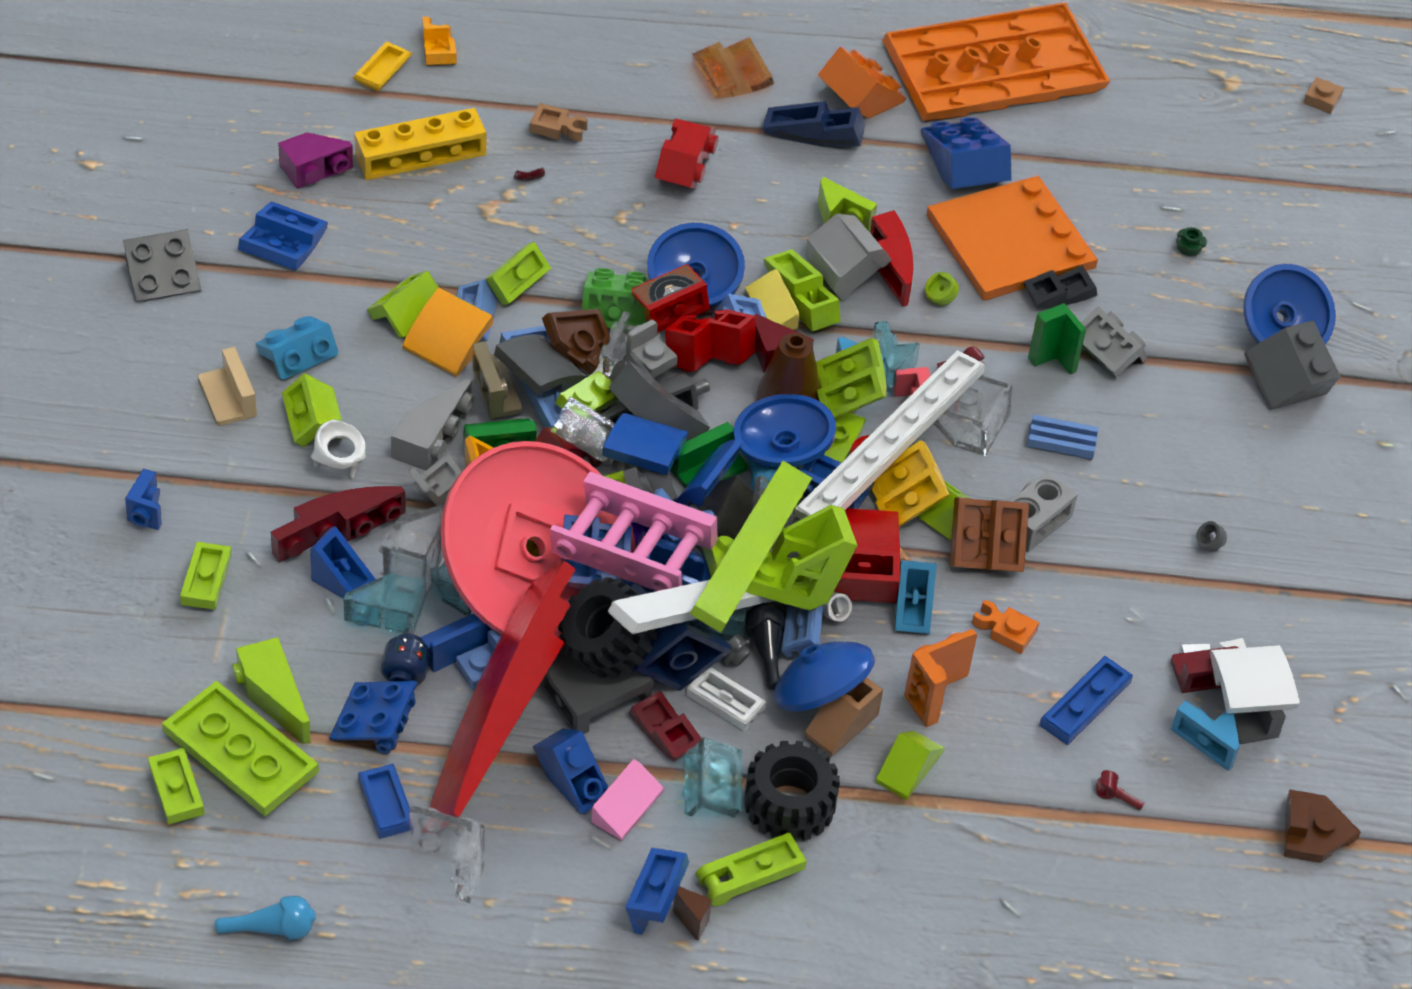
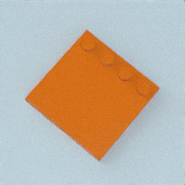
(1010, 236)

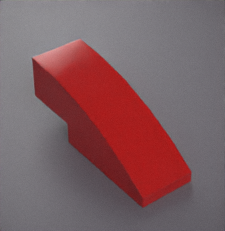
(893, 238)

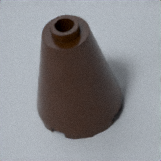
(791, 369)

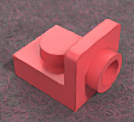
(909, 380)

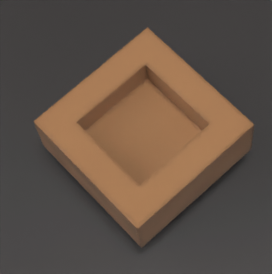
(1323, 95)

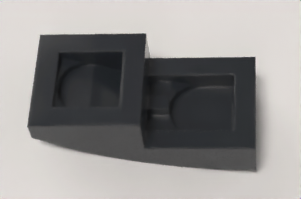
(1068, 288)

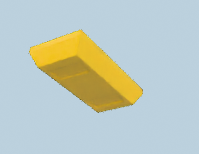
(382, 66)

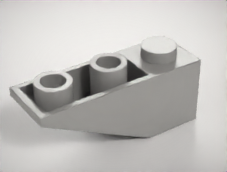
(426, 428)

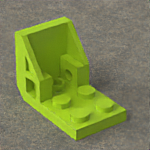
(824, 551)

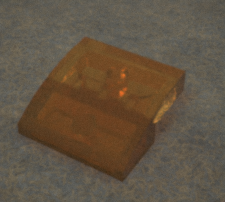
(733, 69)

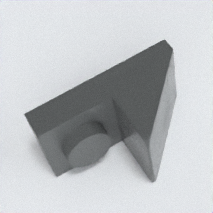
(650, 481)

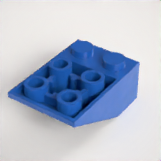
(968, 153)

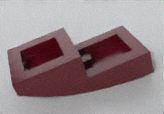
(664, 727)

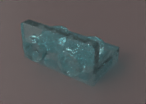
(713, 778)

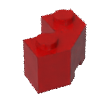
(684, 153)
(724, 337)

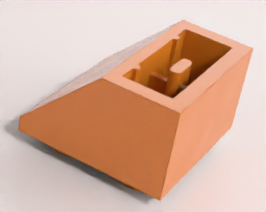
(861, 82)

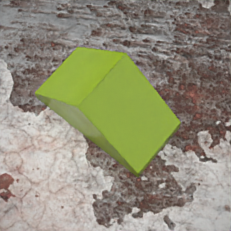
(908, 763)

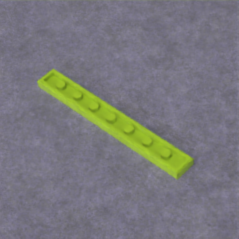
(750, 547)

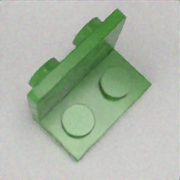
(614, 295)

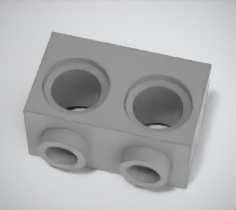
(1049, 507)

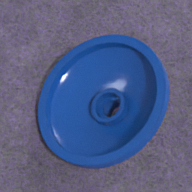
(707, 251)
(1294, 294)
(785, 429)
(822, 675)

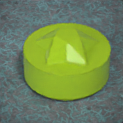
(941, 288)

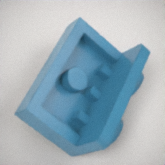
(298, 346)

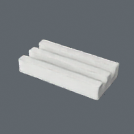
(722, 701)

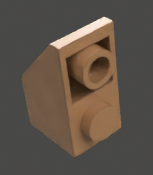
(845, 717)

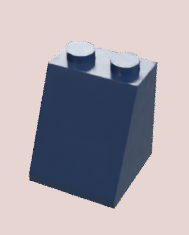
(681, 651)

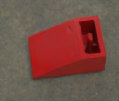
(875, 564)

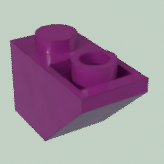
(314, 158)

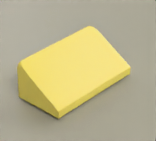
(775, 299)

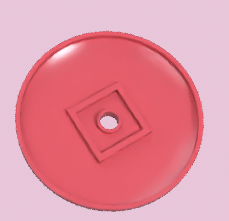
(493, 512)

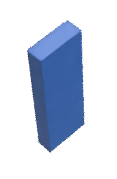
(1086, 700)

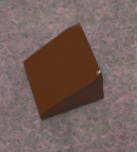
(692, 911)

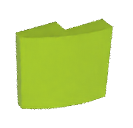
(852, 378)

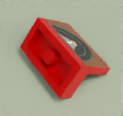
(672, 296)

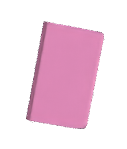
(626, 800)

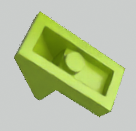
(839, 200)

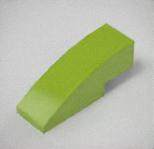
(815, 303)

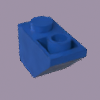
(572, 768)

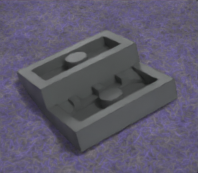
(538, 363)

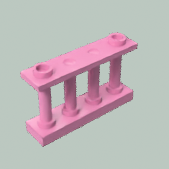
(642, 508)

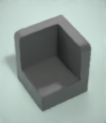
(1259, 725)

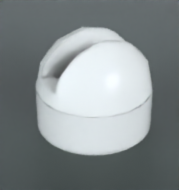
(841, 606)

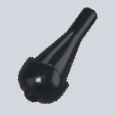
(765, 625)

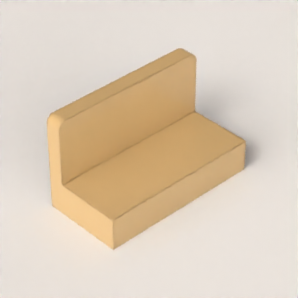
(229, 390)

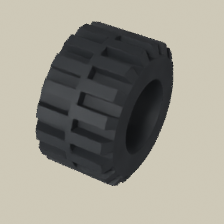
(585, 627)
(795, 767)

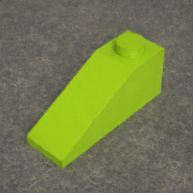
(271, 685)

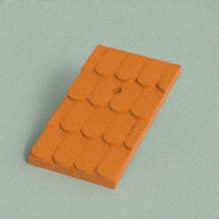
(995, 61)

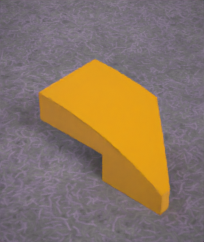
(438, 43)

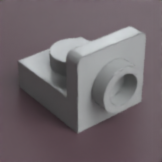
(650, 349)

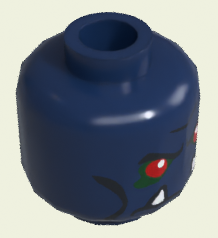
(405, 659)

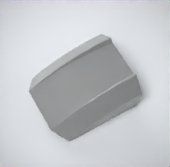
(845, 253)

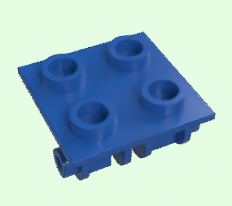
(376, 713)

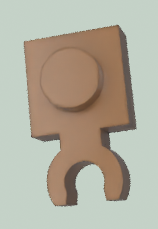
(554, 121)

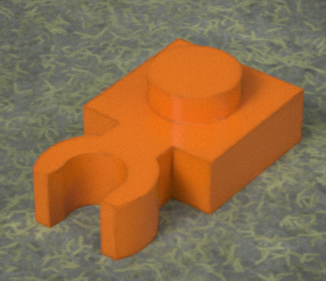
(1007, 628)

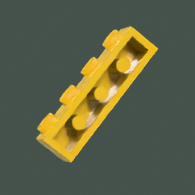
(420, 143)

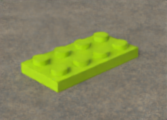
(240, 748)

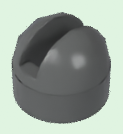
(1207, 540)

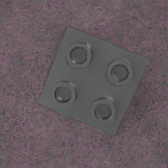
(161, 265)

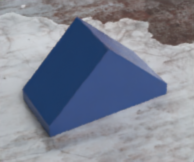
(337, 564)

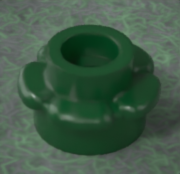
(1190, 241)

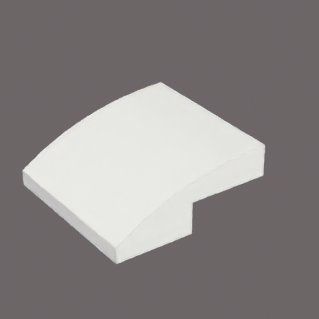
(1254, 679)

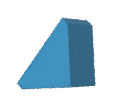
(915, 597)

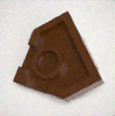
(578, 336)
(1315, 827)

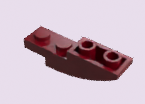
(351, 511)

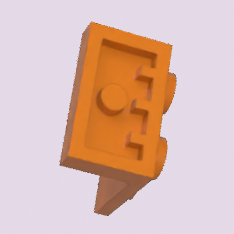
(933, 669)

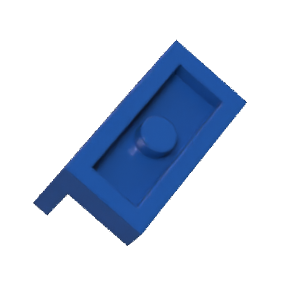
(455, 640)
(656, 887)

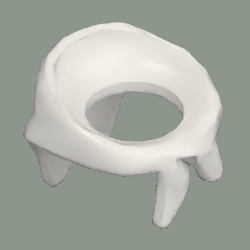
(338, 429)

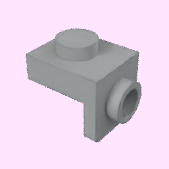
(437, 480)

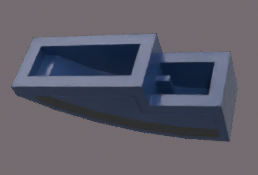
(816, 124)

